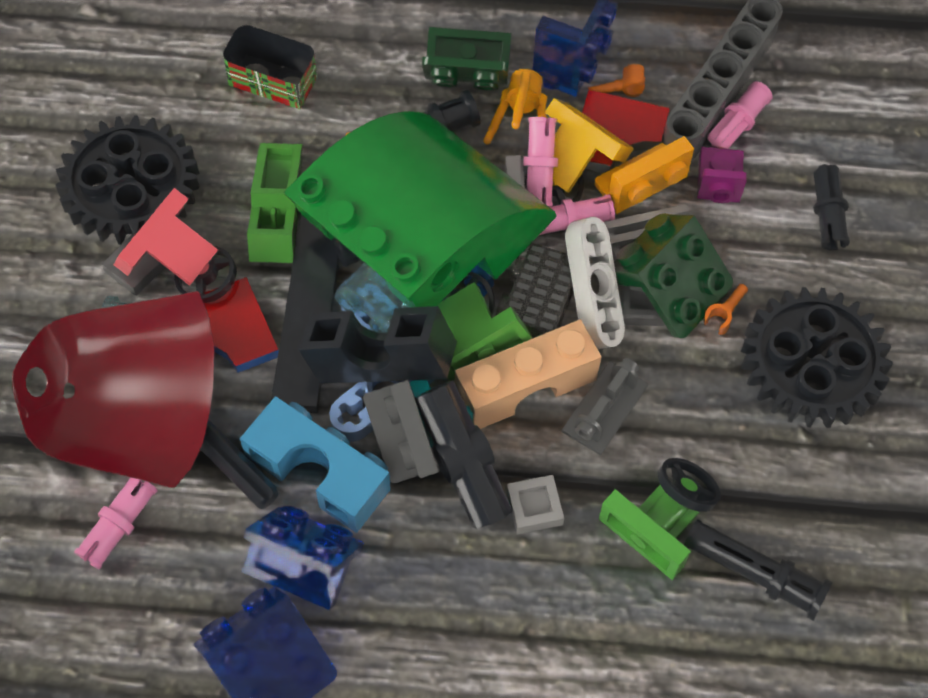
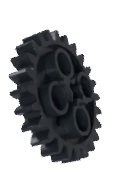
(149, 152)
(844, 386)

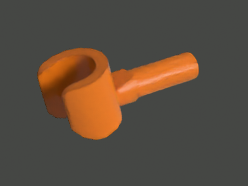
(631, 84)
(725, 310)

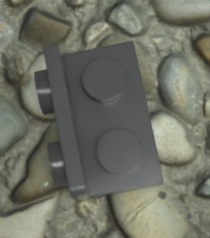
(400, 432)

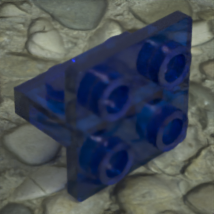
(300, 554)

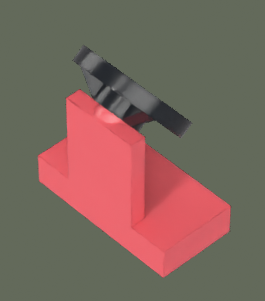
(178, 250)

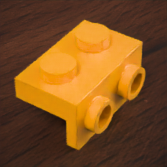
(646, 174)

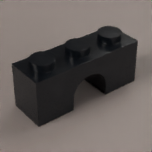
(344, 351)

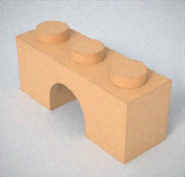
(556, 359)

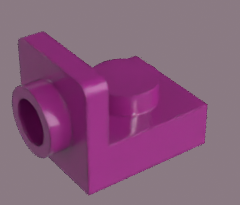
(721, 175)

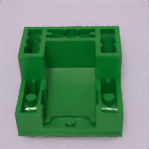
(418, 206)

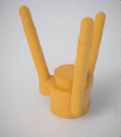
(522, 96)

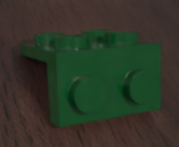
(467, 57)
(675, 270)

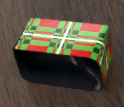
(273, 51)

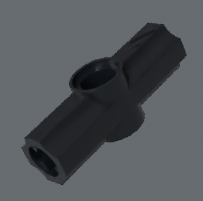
(463, 454)

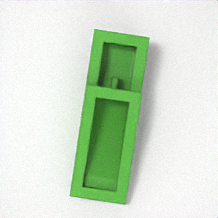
(273, 215)

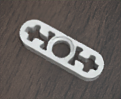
(600, 250)

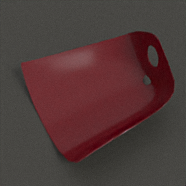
(138, 387)

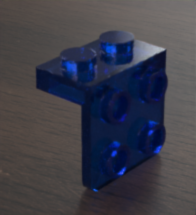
(569, 54)
(266, 650)

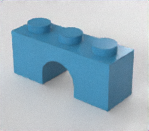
(288, 437)

